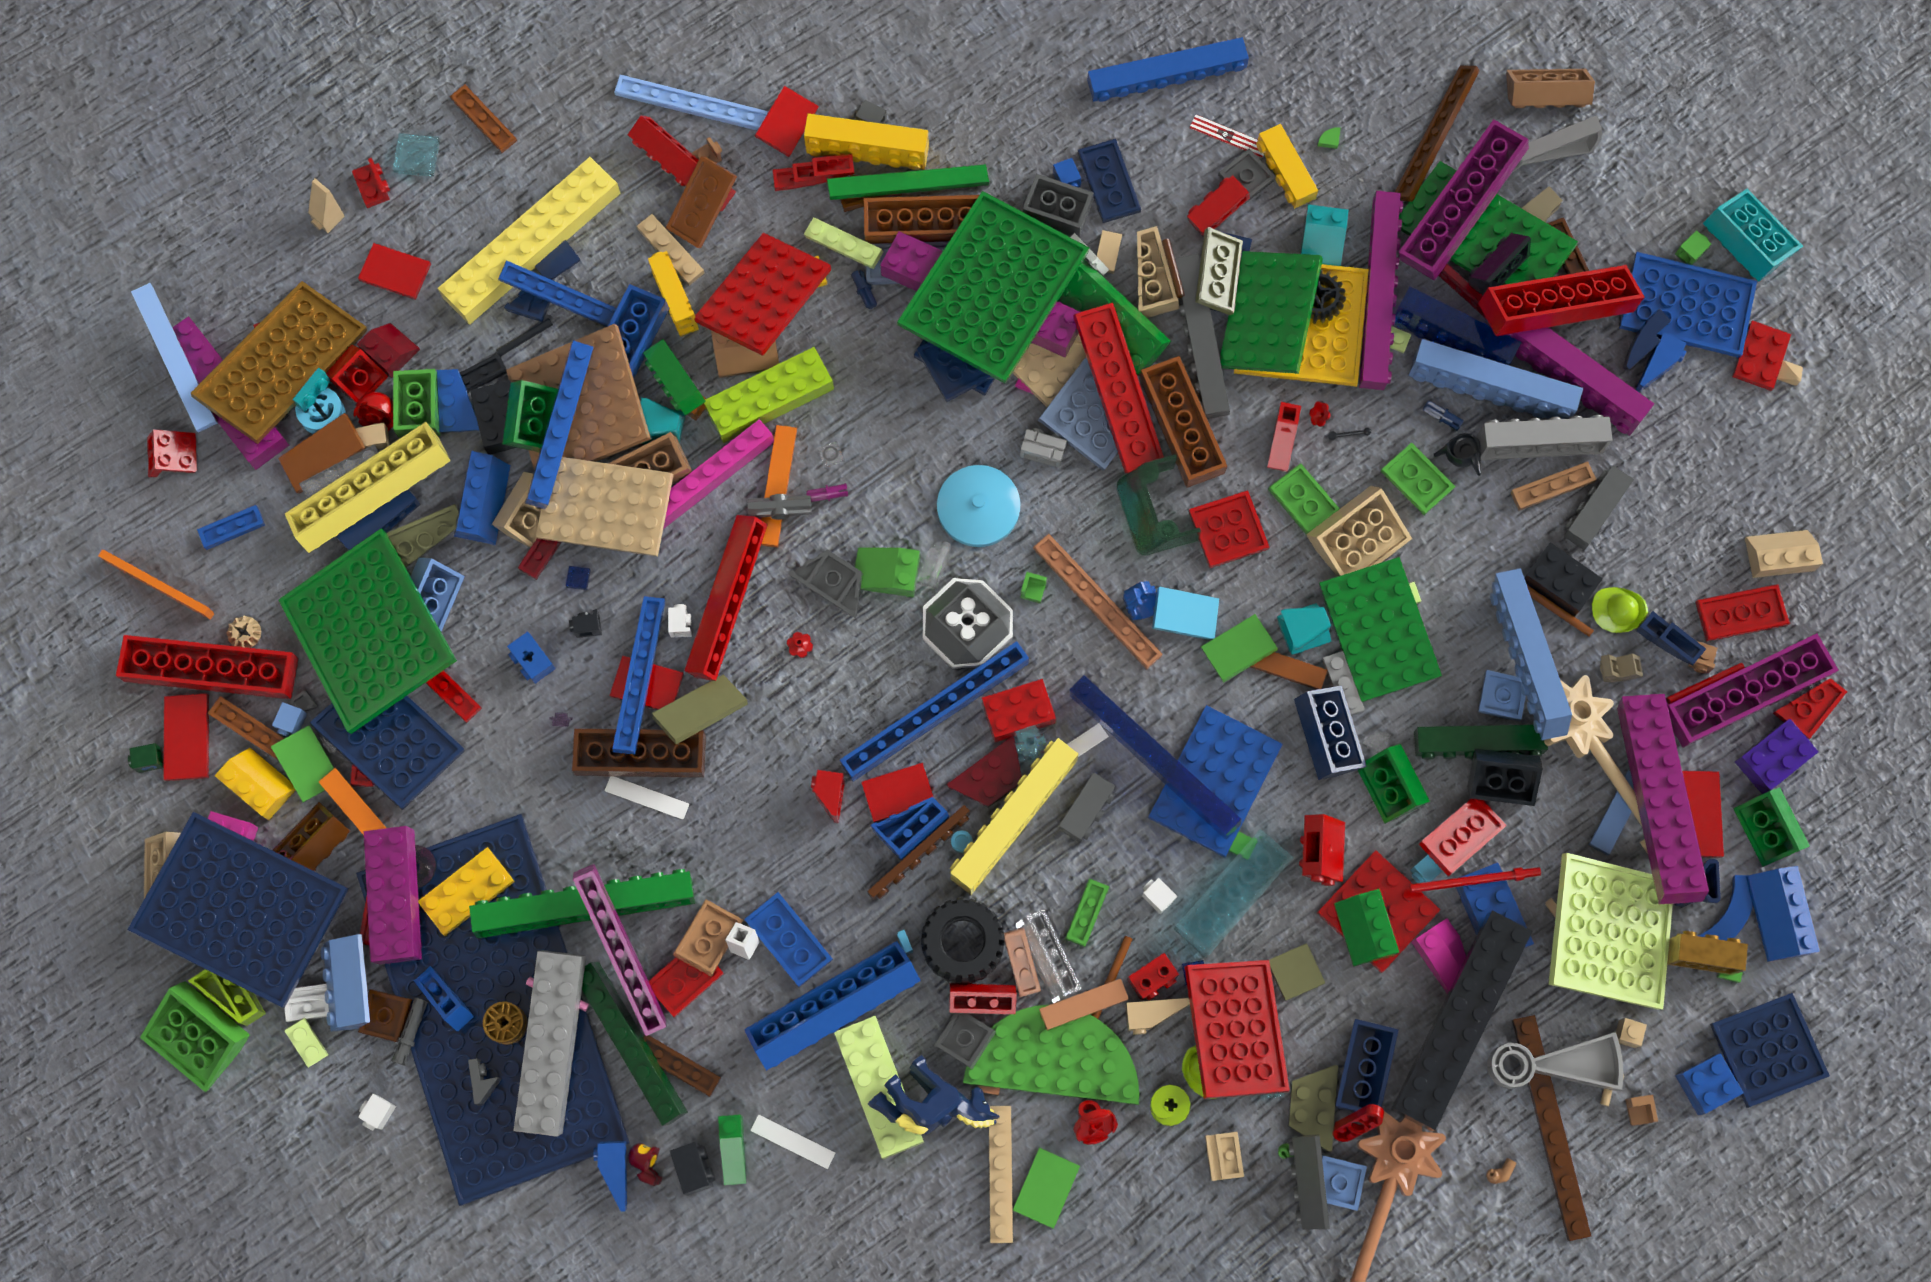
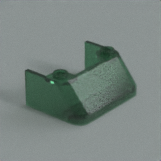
(1146, 532)

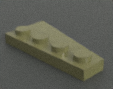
(423, 534)

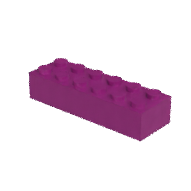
(392, 895)

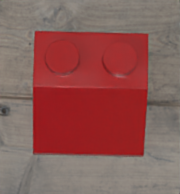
(356, 374)
(829, 792)

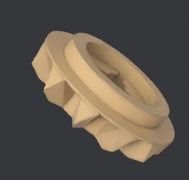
(253, 629)

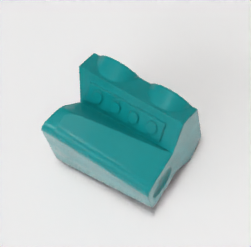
(661, 420)
(1304, 627)

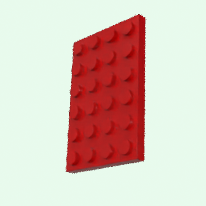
(762, 293)
(1236, 1029)

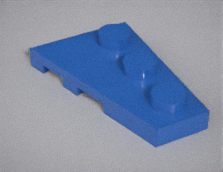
(454, 405)

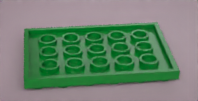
(1271, 312)
(1380, 629)

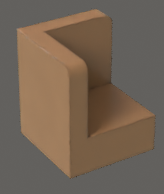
(1641, 1110)

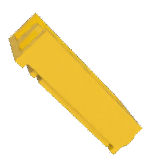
(673, 293)

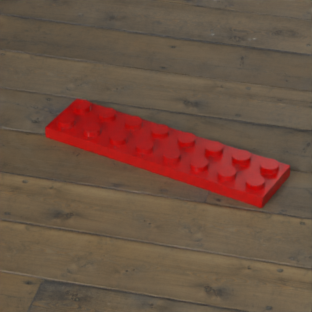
(1118, 386)

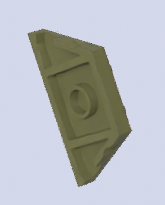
(1314, 1105)

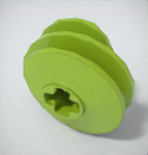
(1160, 1111)

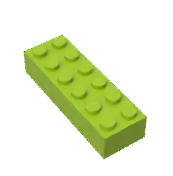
(769, 394)

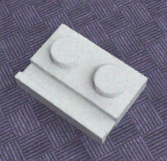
(1094, 261)
(307, 1003)

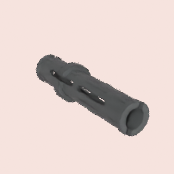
(411, 1026)

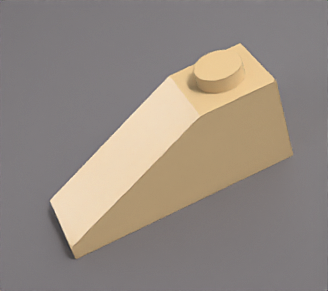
(323, 208)
(1148, 1014)

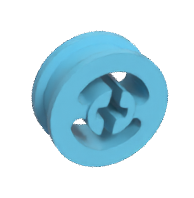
(330, 405)

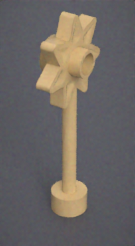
(1587, 733)

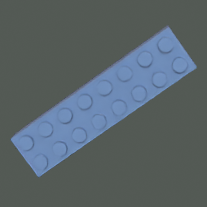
(1494, 381)
(1531, 655)

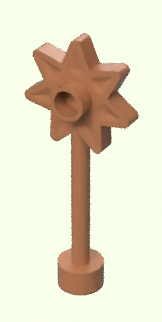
(1400, 1156)

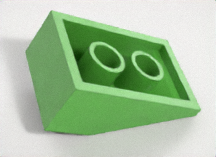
(888, 570)

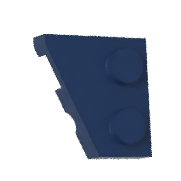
(528, 306)

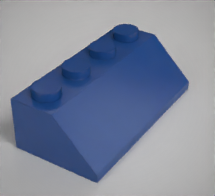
(482, 498)
(1782, 913)

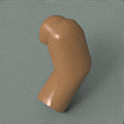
(1502, 1174)

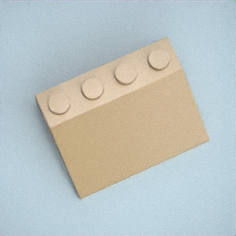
(1360, 533)

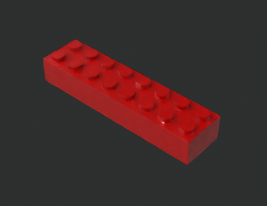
(1560, 300)
(207, 667)

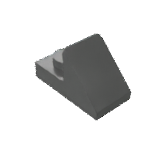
(481, 1088)

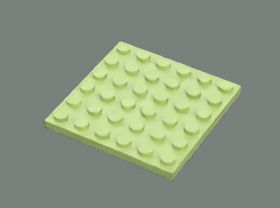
(1610, 933)

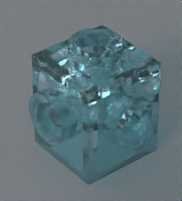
(1027, 736)

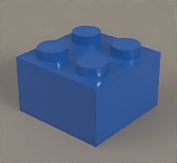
(1709, 1084)

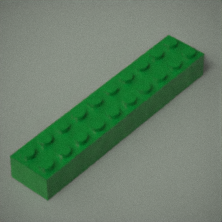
(567, 906)

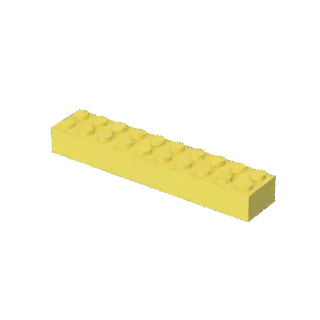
(530, 239)

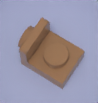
(710, 150)
(1706, 661)

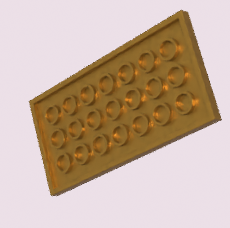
(276, 359)

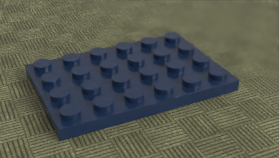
(395, 750)

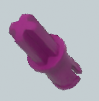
(827, 492)

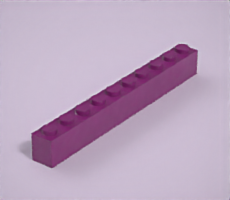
(1380, 291)

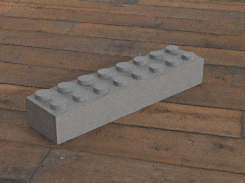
(549, 1043)

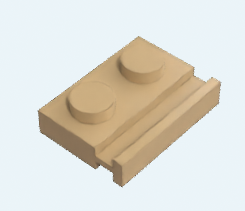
(1224, 1156)

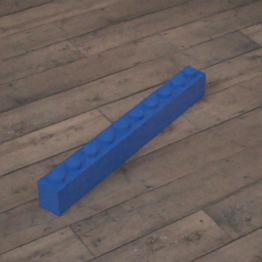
(934, 711)

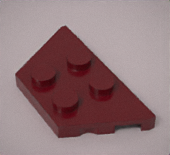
(990, 776)

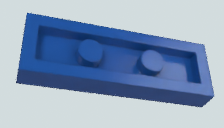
(231, 527)

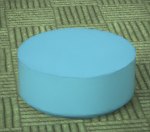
(960, 840)

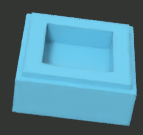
(904, 942)

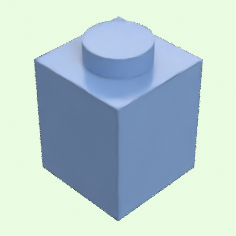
(289, 720)

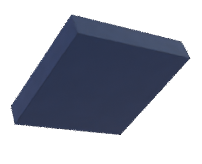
(558, 261)

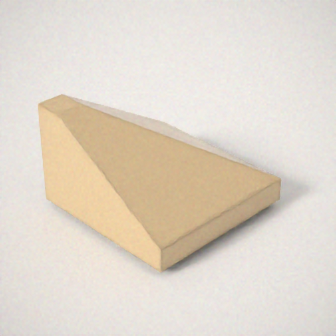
(1790, 373)

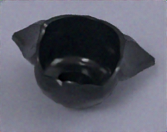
(1463, 452)

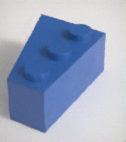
(911, 827)

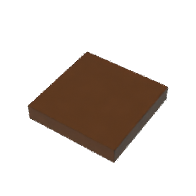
(386, 1014)

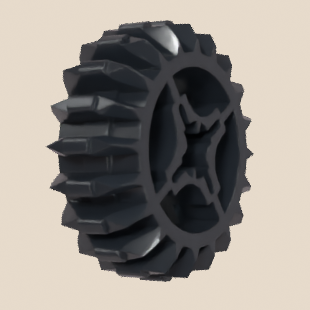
(1332, 291)

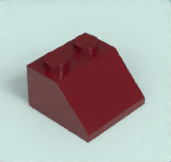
(388, 348)

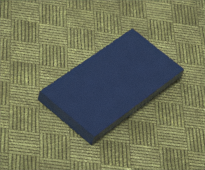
(1109, 181)

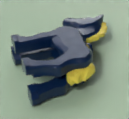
(938, 1106)

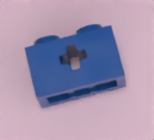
(526, 646)

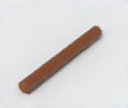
(1560, 612)
(1116, 965)

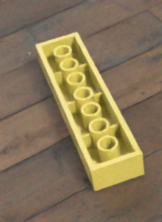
(367, 487)
(1014, 816)

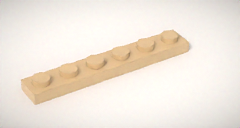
(1001, 1177)

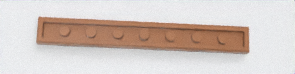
(1097, 601)

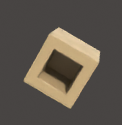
(1630, 1032)

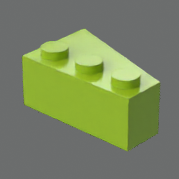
(233, 999)

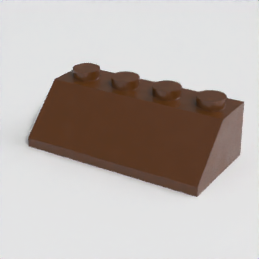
(313, 838)

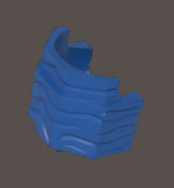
(1140, 600)

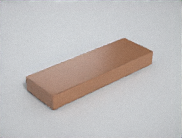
(1021, 962)

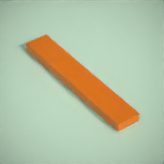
(779, 477)
(156, 584)

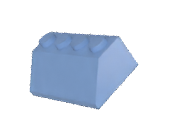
(437, 587)
(345, 983)

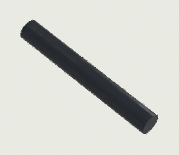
(524, 337)

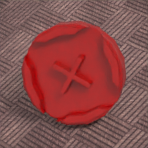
(1094, 1125)

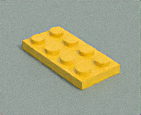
(475, 881)

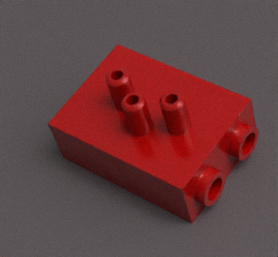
(1323, 849)

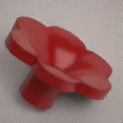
(1319, 414)
(802, 648)

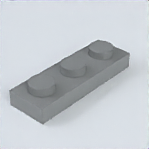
(1340, 675)

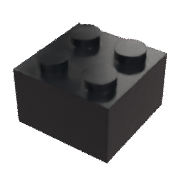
(692, 1168)

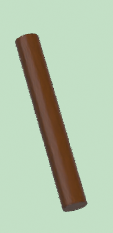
(1173, 268)

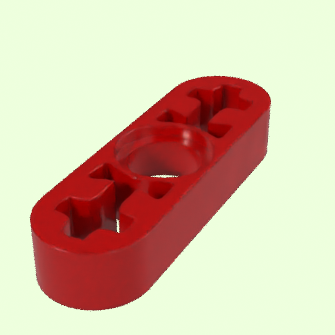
(1362, 1116)

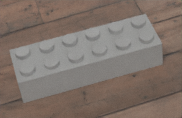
(1544, 437)

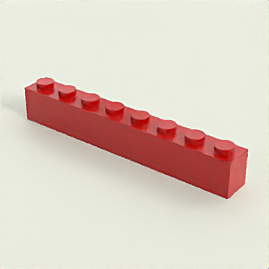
(726, 597)

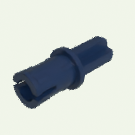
(864, 289)
(1443, 415)

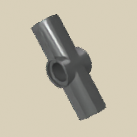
(779, 506)

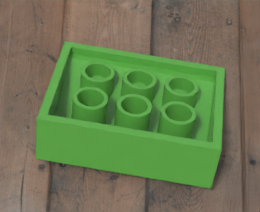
(194, 1035)

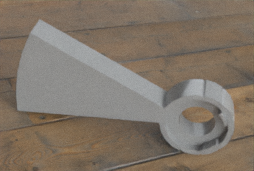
(1567, 142)
(1589, 1063)

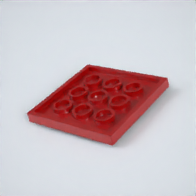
(1406, 910)

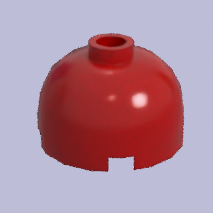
(374, 409)

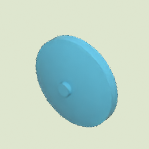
(978, 506)

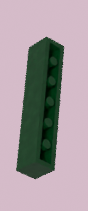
(1463, 740)

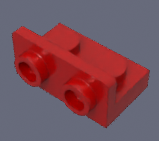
(370, 184)

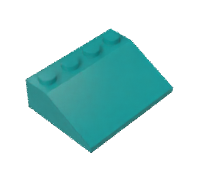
(1752, 234)

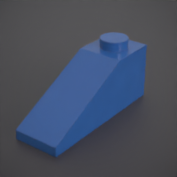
(1662, 359)
(443, 999)
(613, 1167)

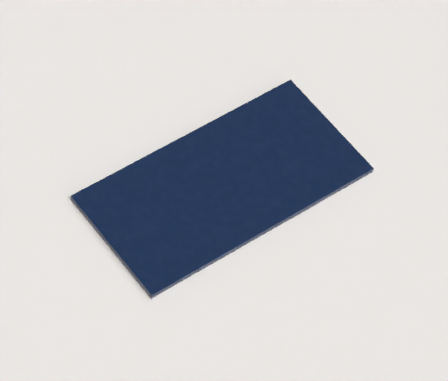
(475, 1139)

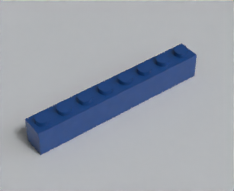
(1167, 69)
(559, 425)

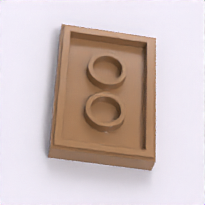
(706, 938)

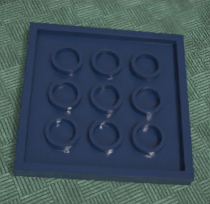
(1770, 1050)

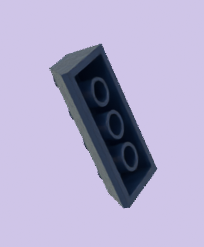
(1330, 732)
(1366, 1066)

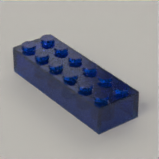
(1452, 328)

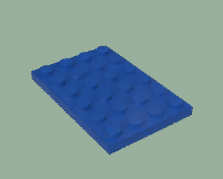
(1704, 305)
(1230, 763)

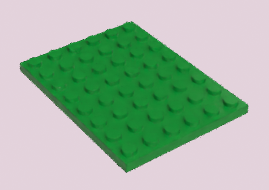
(993, 287)
(367, 631)

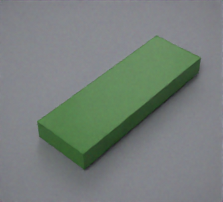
(1087, 912)

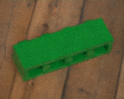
(674, 377)

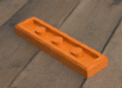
(350, 802)

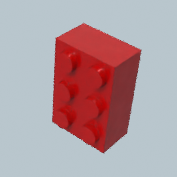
(1018, 709)

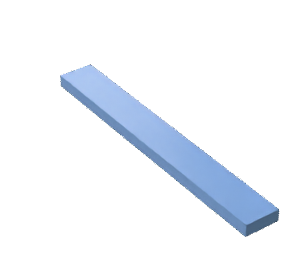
(690, 102)
(172, 355)

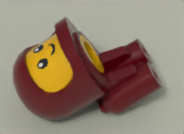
(644, 1159)

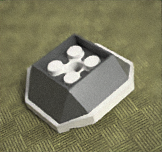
(967, 644)

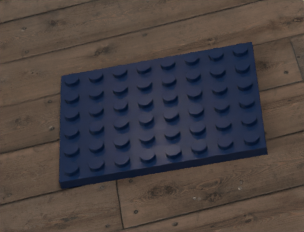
(238, 909)

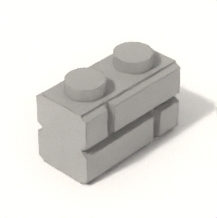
(1043, 447)

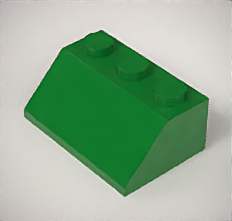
(1393, 783)
(1771, 827)
(1366, 928)

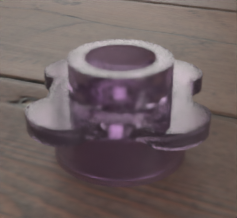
(560, 719)

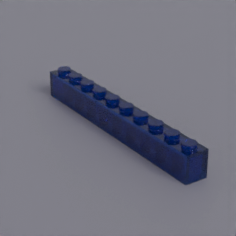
(1155, 757)

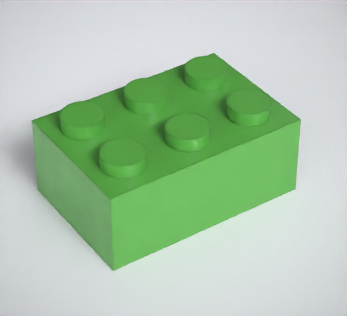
(415, 400)

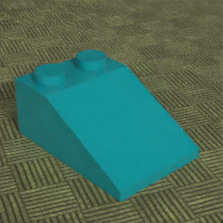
(1325, 233)

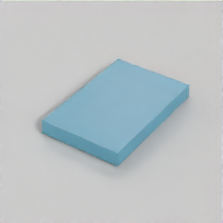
(1185, 613)

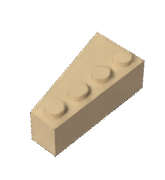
(1154, 279)

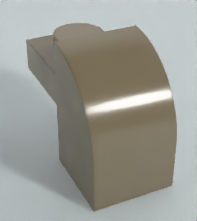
(1620, 668)

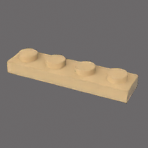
(663, 241)

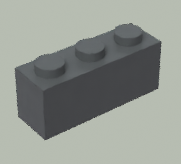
(1087, 808)

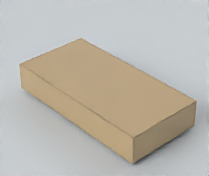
(1109, 249)

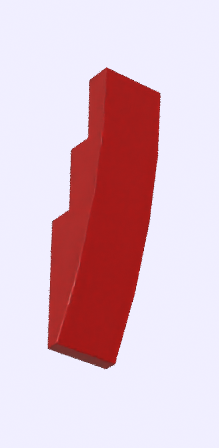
(813, 172)

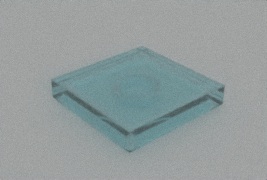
(416, 155)

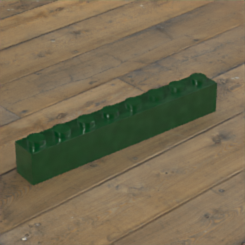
(631, 1045)

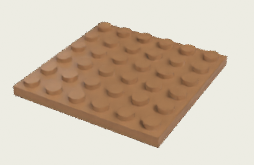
(608, 407)

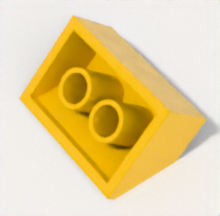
(256, 782)

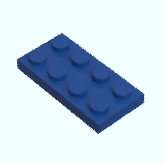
(788, 939)

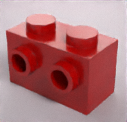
(1153, 977)

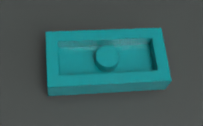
(307, 395)

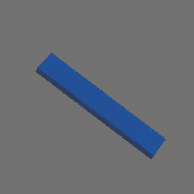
(557, 293)

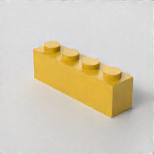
(1287, 166)

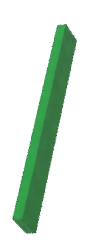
(907, 182)

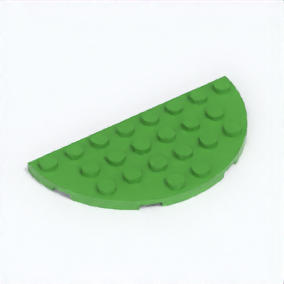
(1069, 1060)

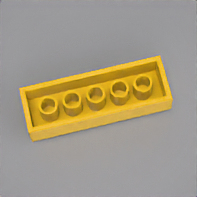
(867, 141)

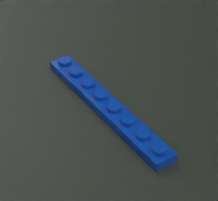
(639, 675)

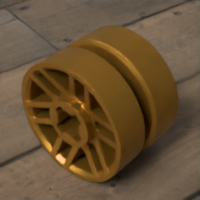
(510, 1032)

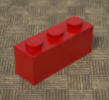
(1218, 205)
(982, 998)

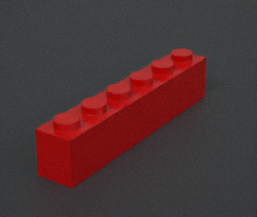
(667, 151)

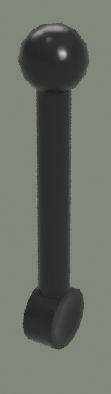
(1332, 435)

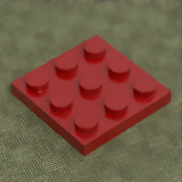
(1229, 529)

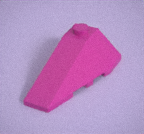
(1442, 952)

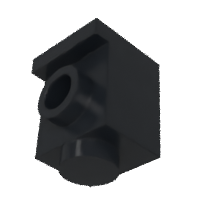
(586, 624)

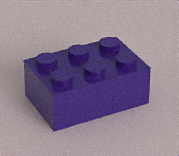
(1776, 756)

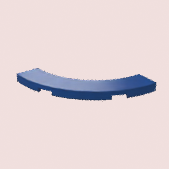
(1737, 912)

